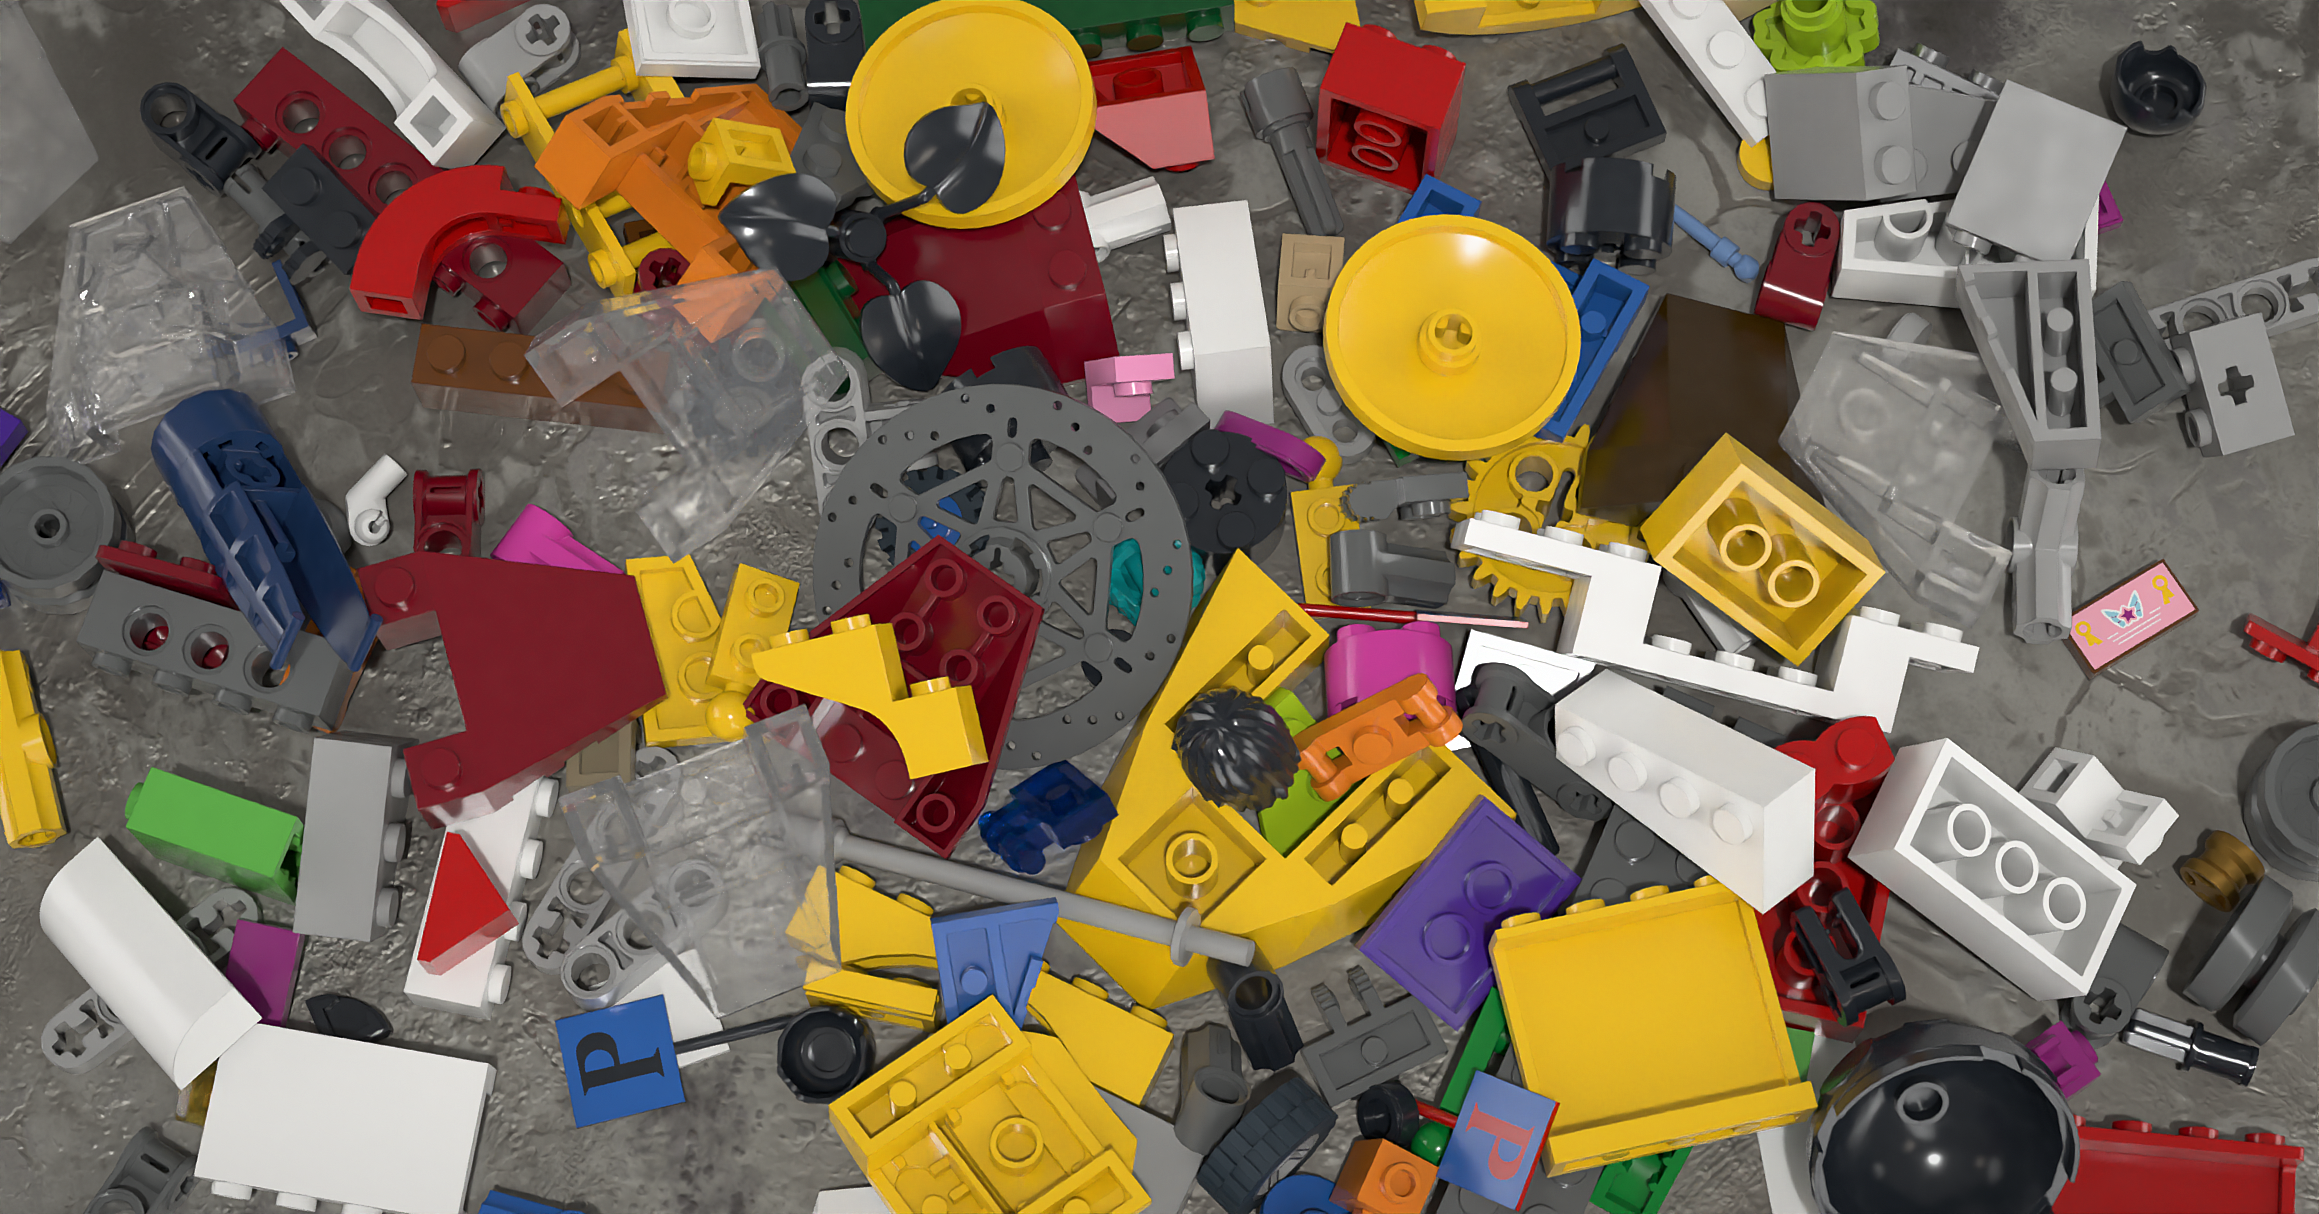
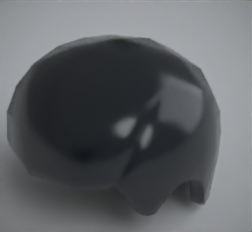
(2156, 90)
(824, 1054)

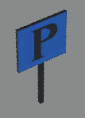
(626, 1058)

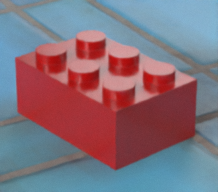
(1388, 108)

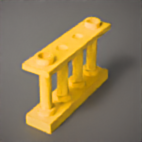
(527, 118)

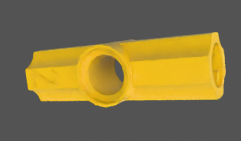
(27, 757)

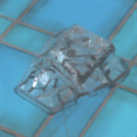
(150, 321)

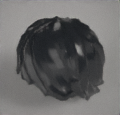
(1236, 749)

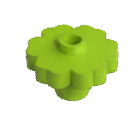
(1816, 33)

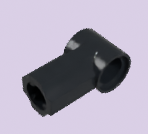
(1257, 1010)

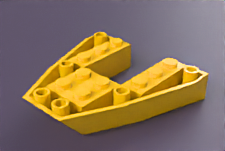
(1186, 852)

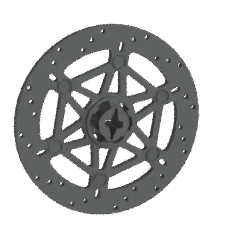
(1011, 457)

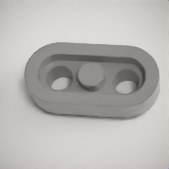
(1323, 409)

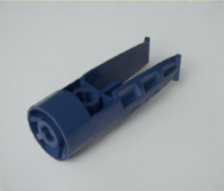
(260, 525)

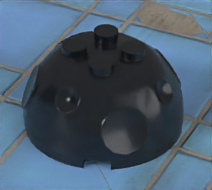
(1941, 1126)

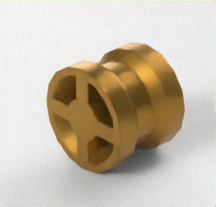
(2222, 871)

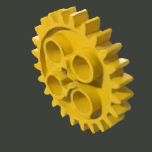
(1498, 491)

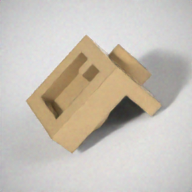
(1306, 280)

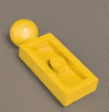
(1315, 520)
(754, 610)

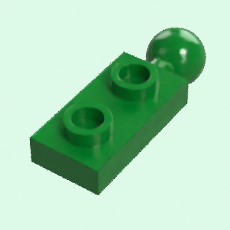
(1488, 1036)

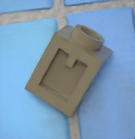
(605, 760)

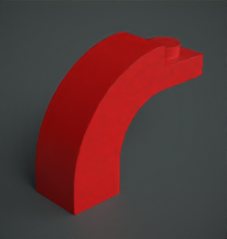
(436, 217)

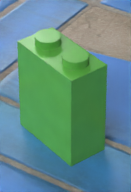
(217, 834)

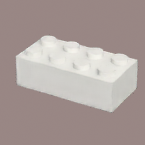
(1992, 870)

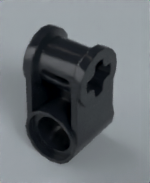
(832, 56)
(204, 143)

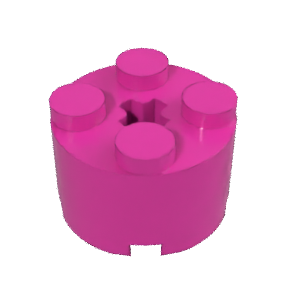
(1373, 660)

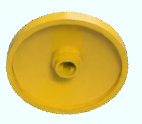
(968, 55)
(1451, 337)

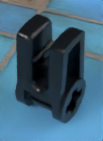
(1854, 983)

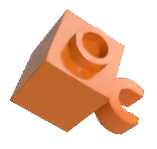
(1383, 1180)

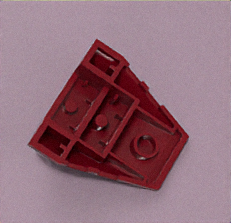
(1012, 284)

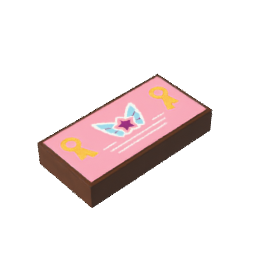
(2128, 619)

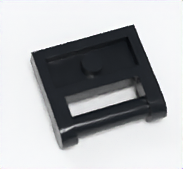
(1599, 127)

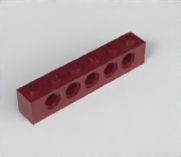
(292, 91)

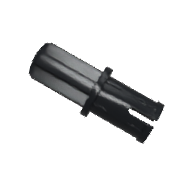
(2191, 1046)

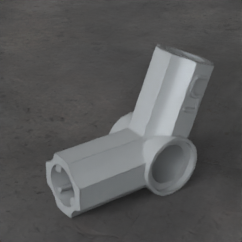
(2044, 553)

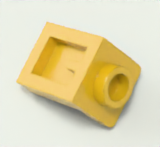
(737, 155)

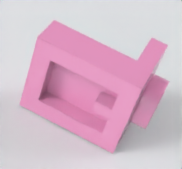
(1123, 384)

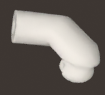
(367, 502)

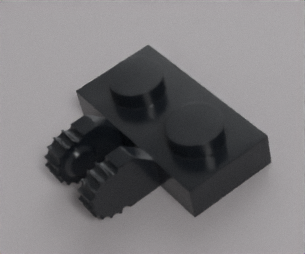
(320, 206)

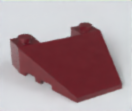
(536, 663)

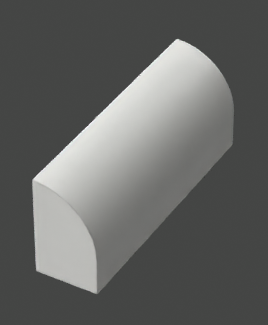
(143, 964)

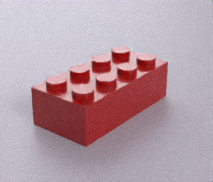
(1793, 976)

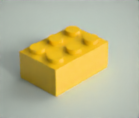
(1761, 550)

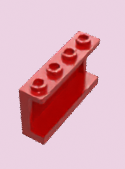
(2179, 1174)

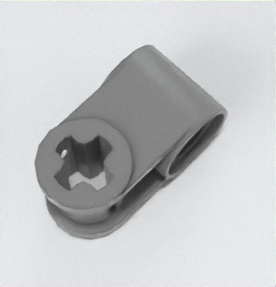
(521, 50)

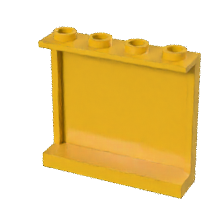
(1647, 1024)

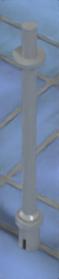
(1182, 936)

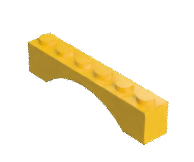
(1111, 1046)

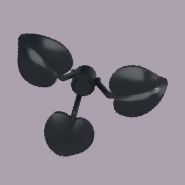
(794, 226)

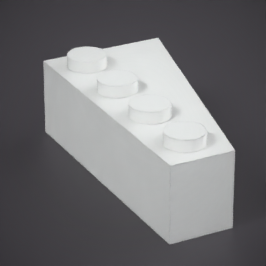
(1909, 254)
(1695, 784)

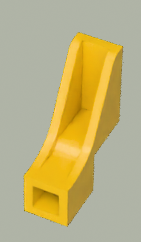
(864, 670)

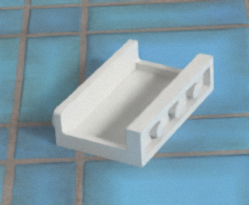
(342, 1123)

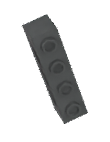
(128, 609)

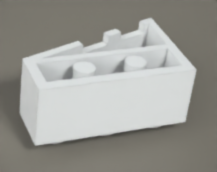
(1222, 310)

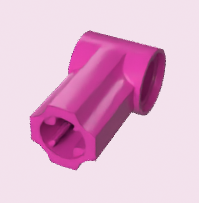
(544, 540)

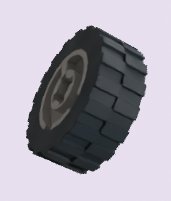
(1266, 1147)

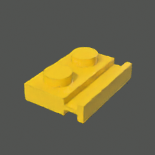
(893, 1002)

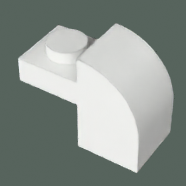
(2096, 809)

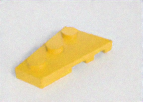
(684, 637)

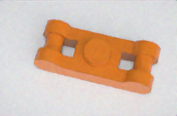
(1375, 735)

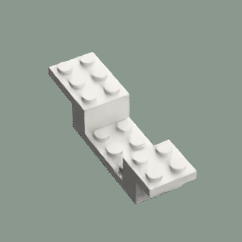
(1610, 606)

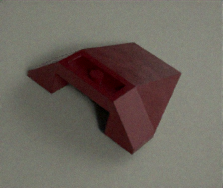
(946, 622)

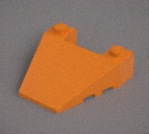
(644, 157)

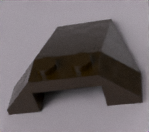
(1689, 384)

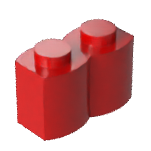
(1847, 759)

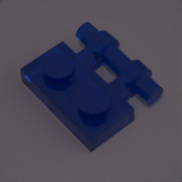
(1045, 809)

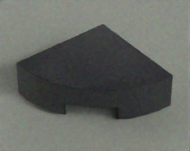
(347, 1018)

